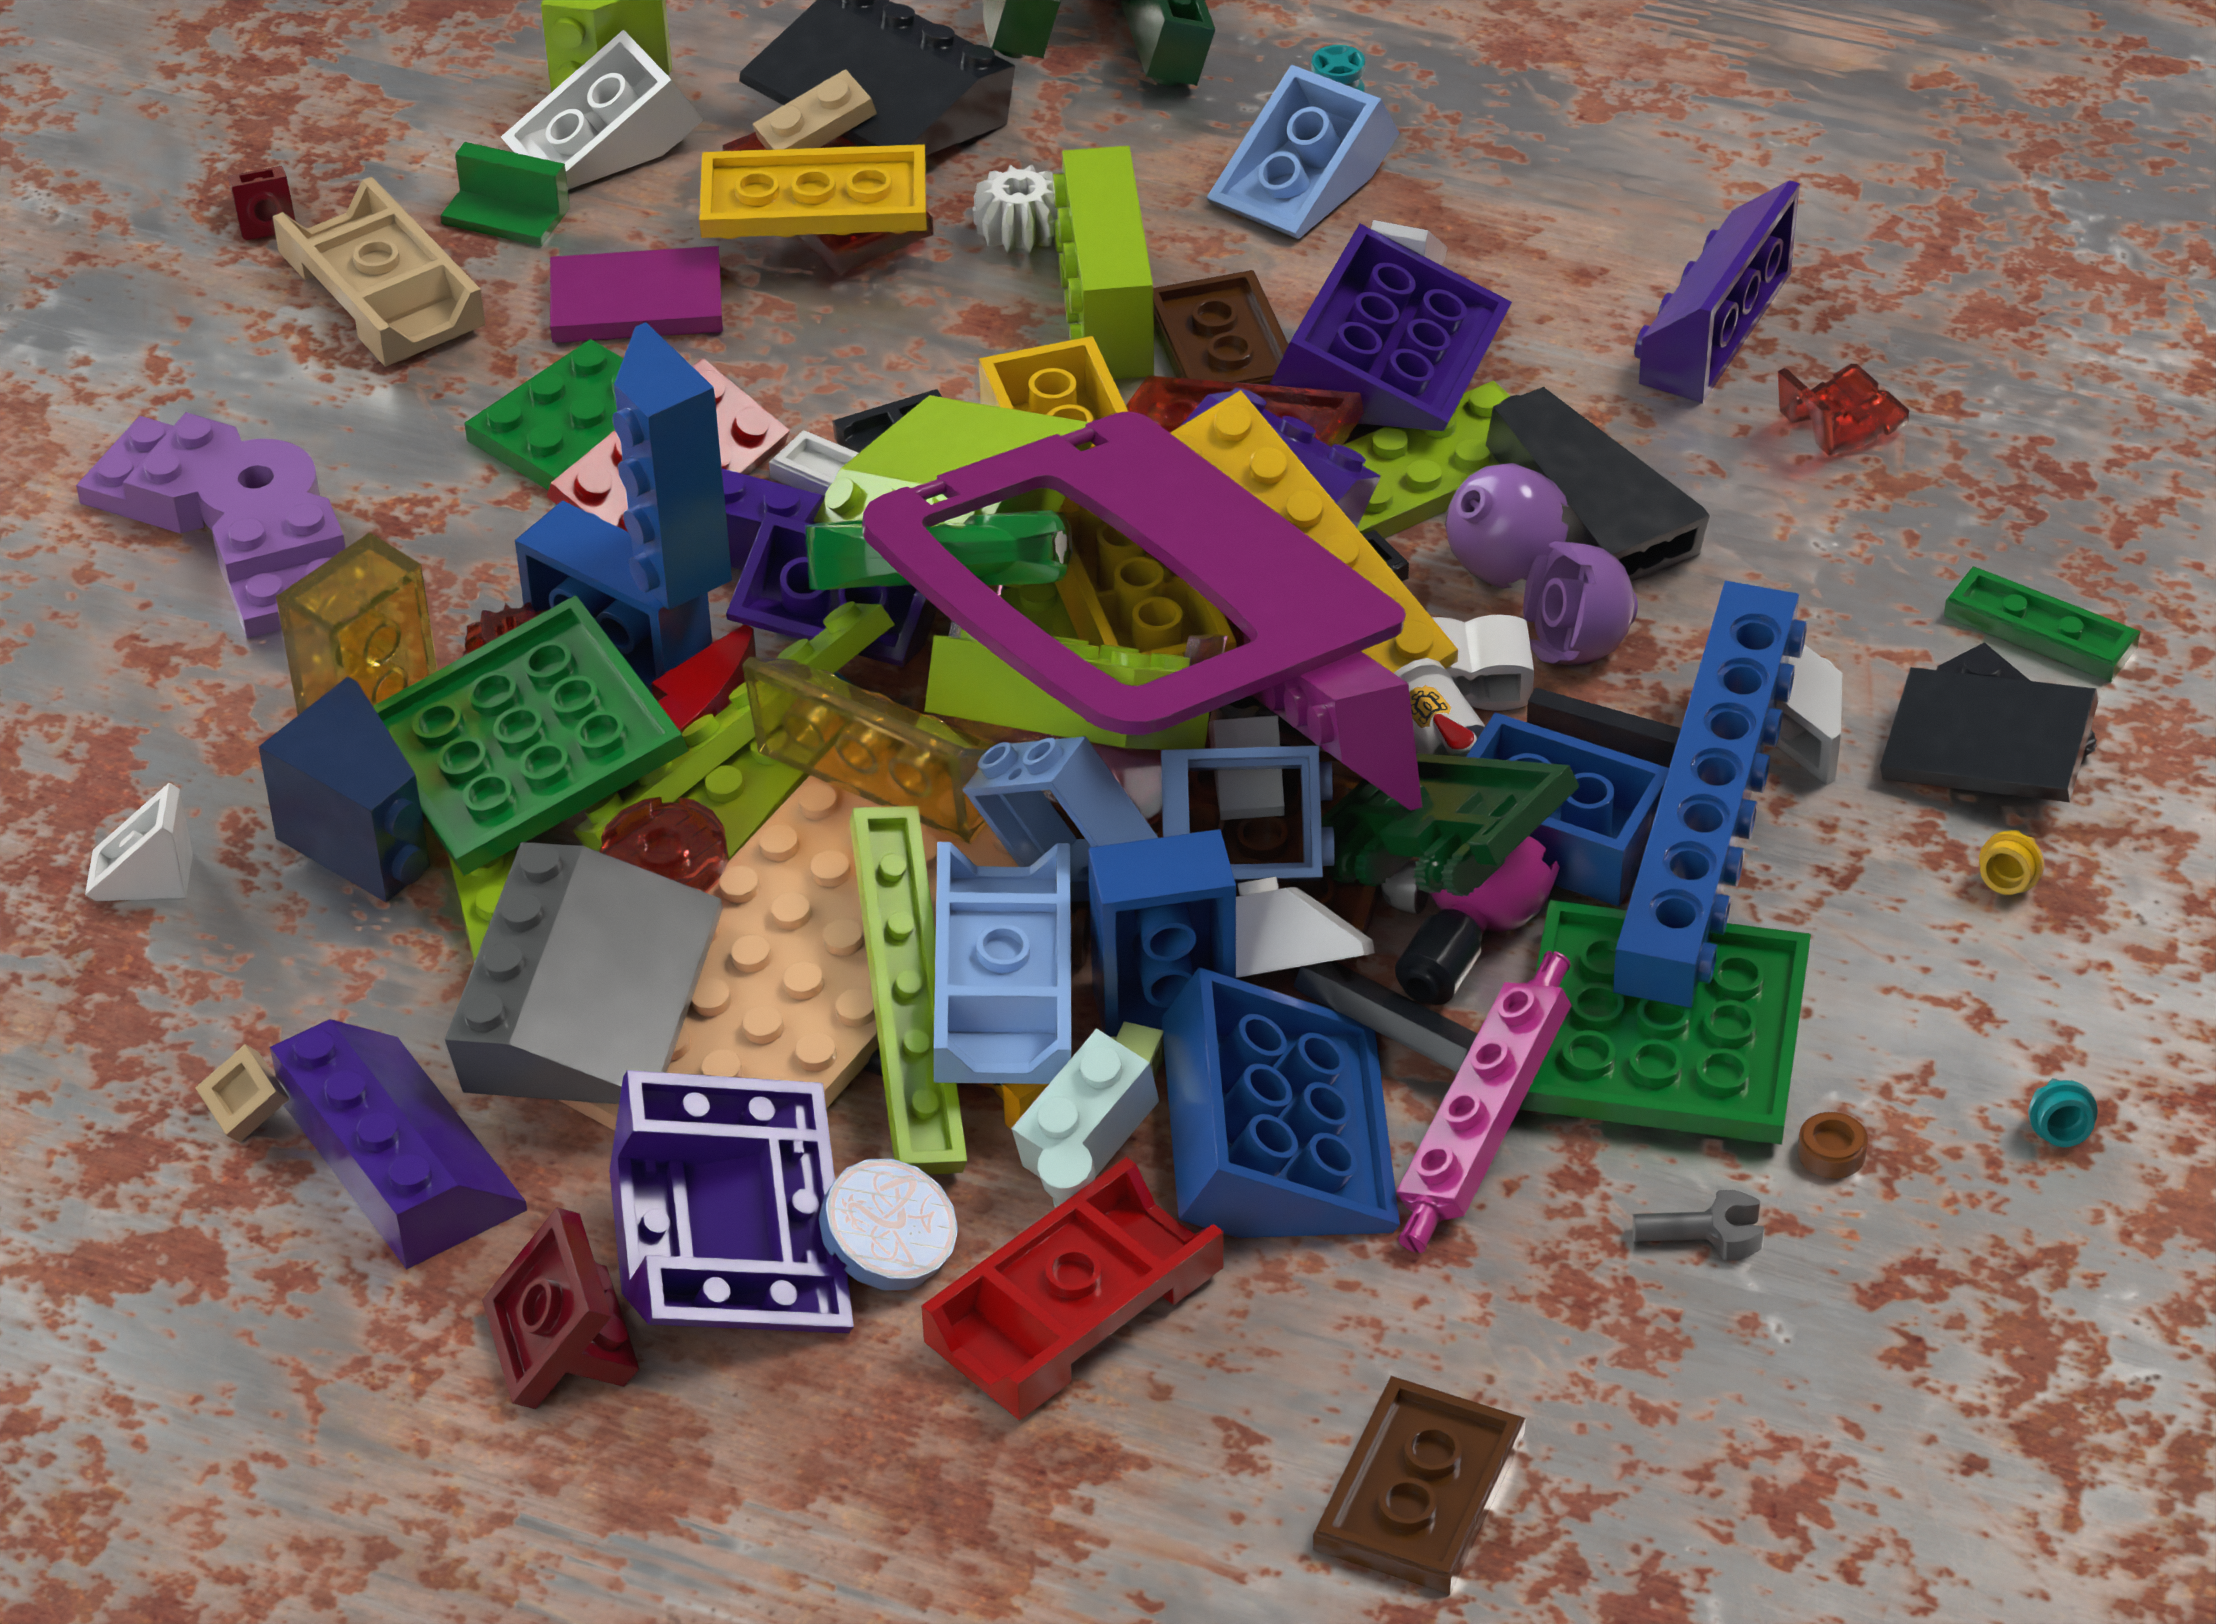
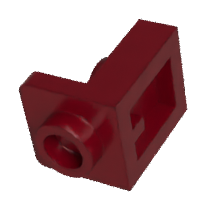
(258, 198)

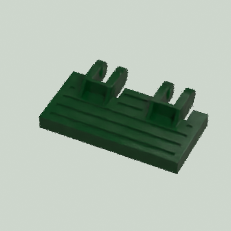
(1462, 834)

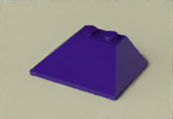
(724, 1203)

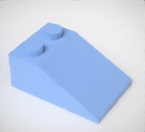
(1305, 153)

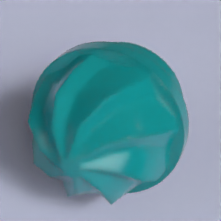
(2063, 1112)

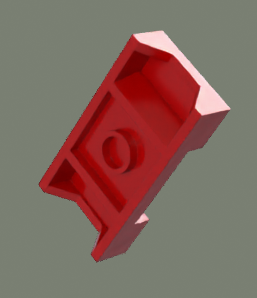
(1066, 1288)

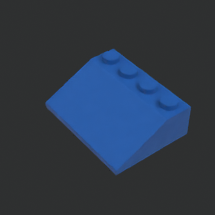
(1275, 1114)

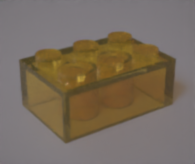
(359, 620)

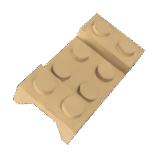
(385, 275)

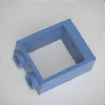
(1315, 787)
(1011, 802)

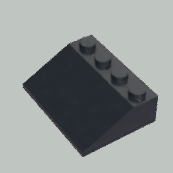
(917, 72)

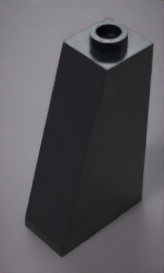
(1608, 490)

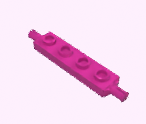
(1483, 1101)

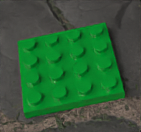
(527, 733)
(1670, 1065)

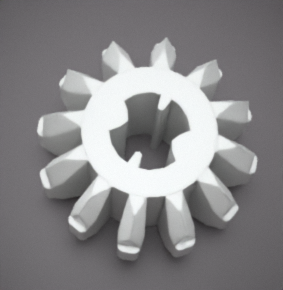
(1015, 208)

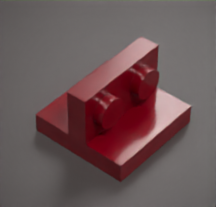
(557, 1315)

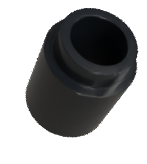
(1439, 957)

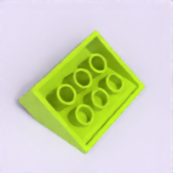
(938, 439)

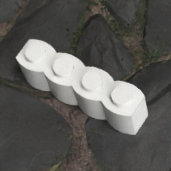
(1493, 660)

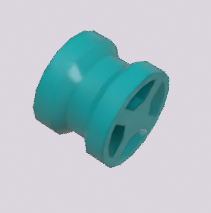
(1340, 64)

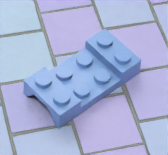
(1002, 969)

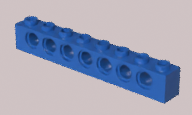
(1708, 795)

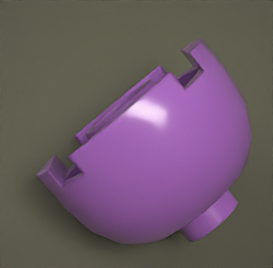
(1504, 522)
(1578, 603)

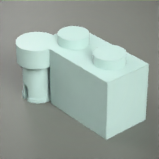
(1085, 1115)

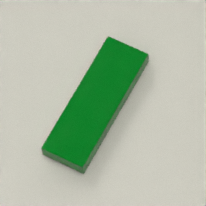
(2042, 623)

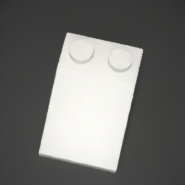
(607, 115)

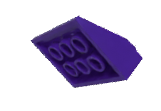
(1394, 333)

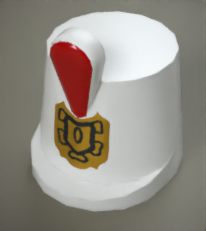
(1440, 712)

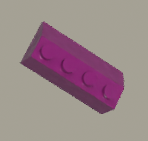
(1358, 717)

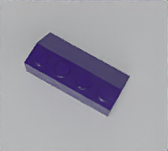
(1720, 297)
(392, 1139)

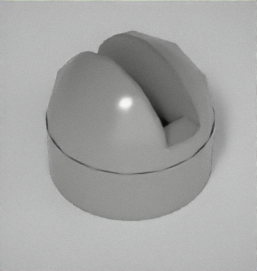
(1402, 892)

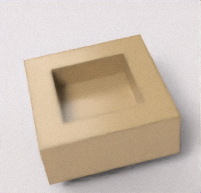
(242, 1093)

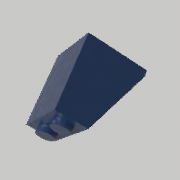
(346, 793)

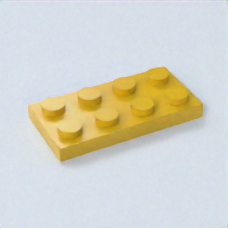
(813, 191)

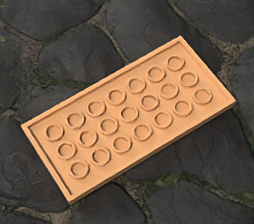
(789, 955)

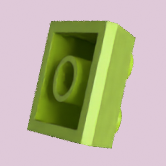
(583, 27)

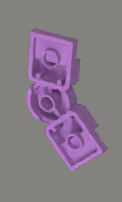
(250, 493)

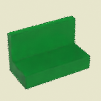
(507, 194)

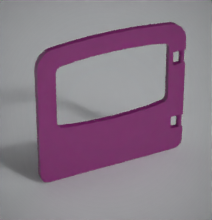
(1210, 531)

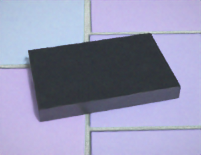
(1989, 734)

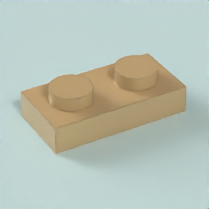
(816, 115)

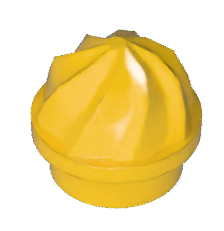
(2011, 862)

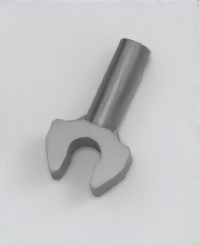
(1713, 1224)

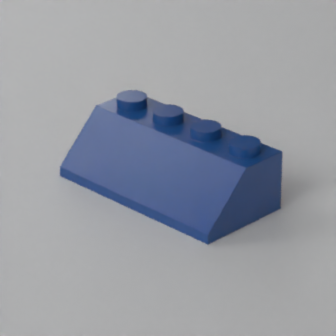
(670, 472)

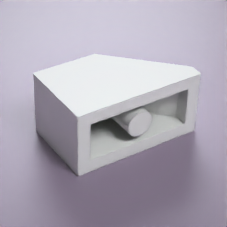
(1813, 716)
(1289, 930)

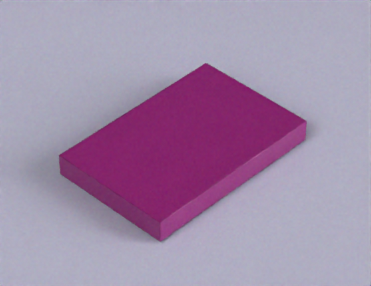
(617, 291)

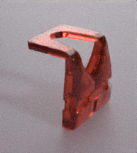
(1850, 401)

